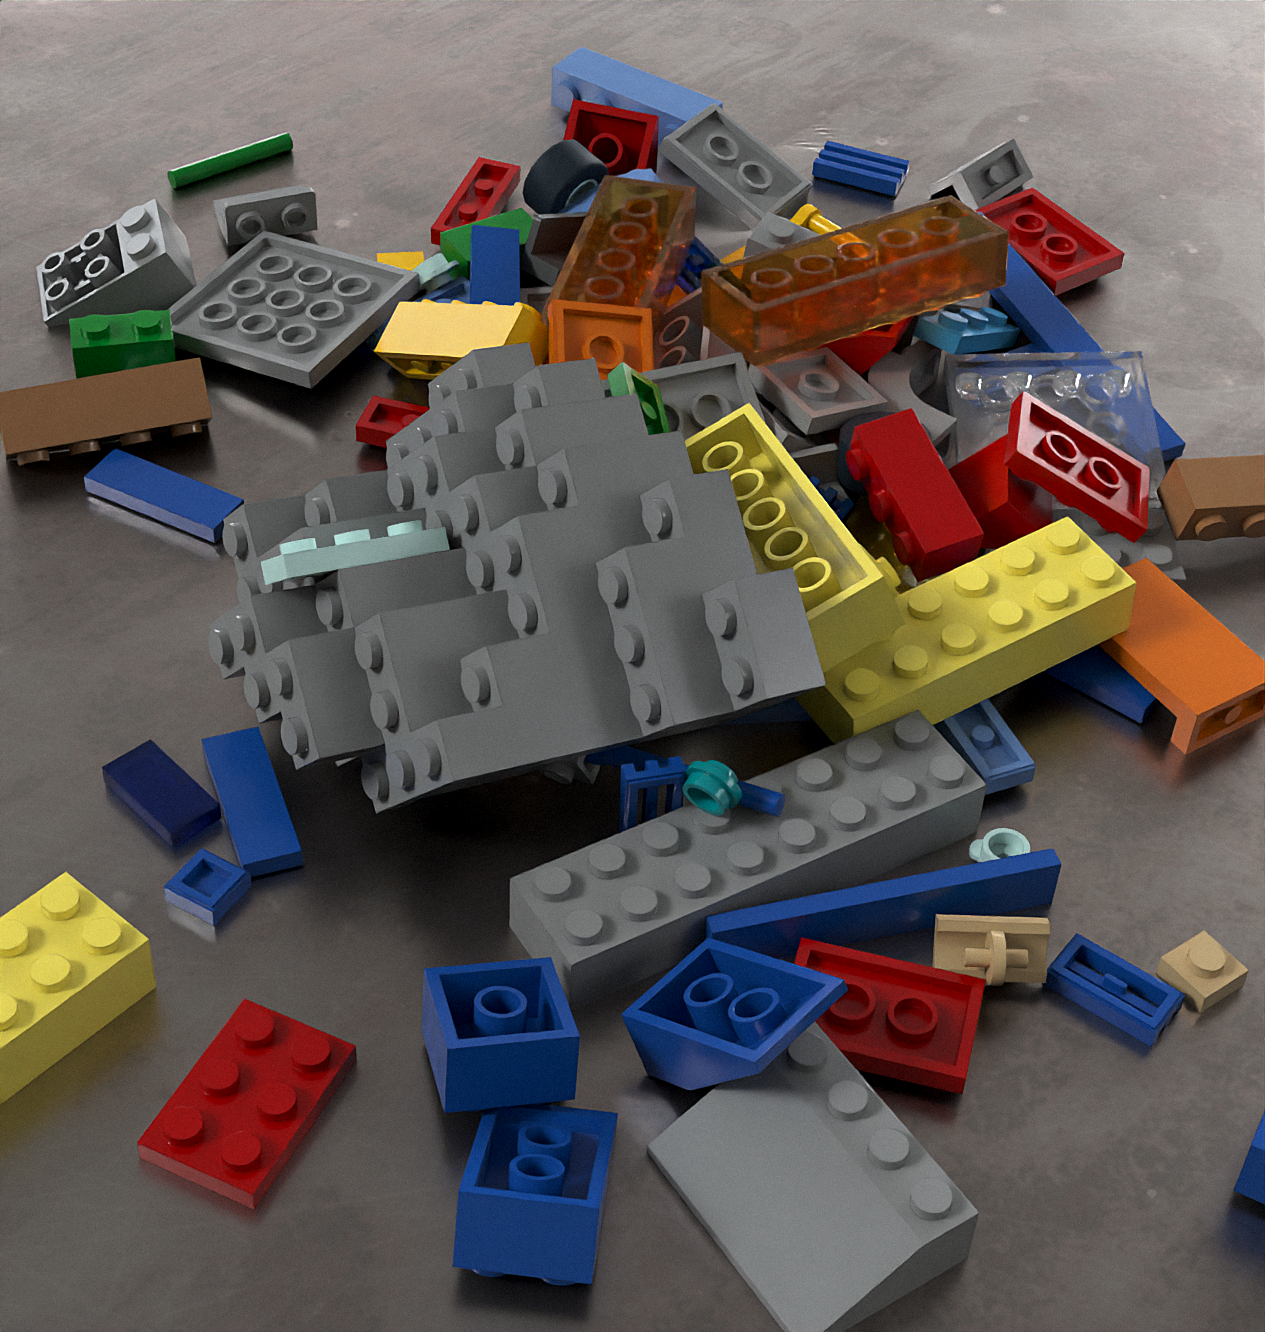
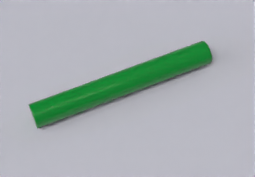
(230, 160)

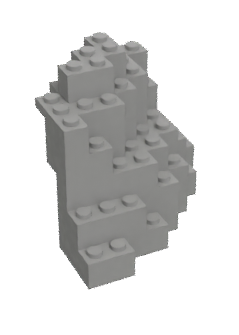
(575, 615)

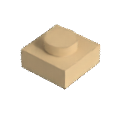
(1202, 971)

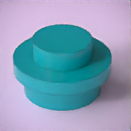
(711, 786)

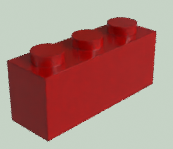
(914, 495)

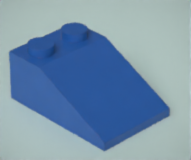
(725, 1014)
(535, 1193)

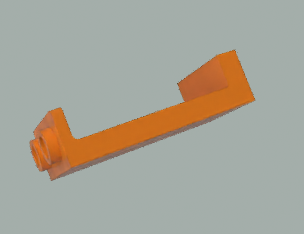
(1188, 661)

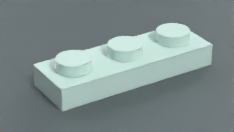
(355, 548)

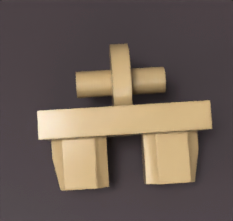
(992, 947)

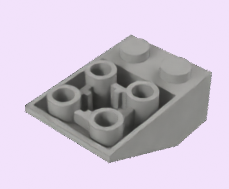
(118, 269)

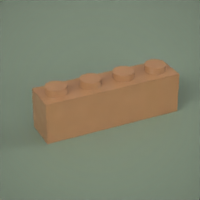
(103, 410)
(1215, 497)

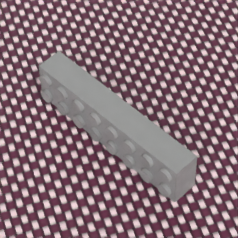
(646, 892)

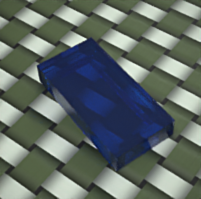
(161, 793)

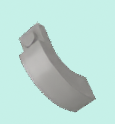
(903, 379)

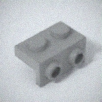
(276, 211)

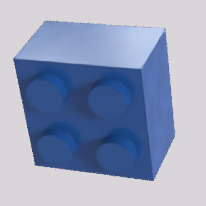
(499, 1034)

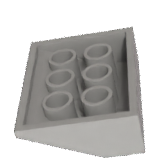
(815, 1189)

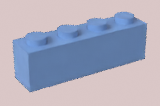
(611, 83)

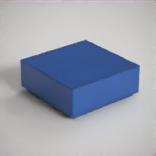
(207, 886)

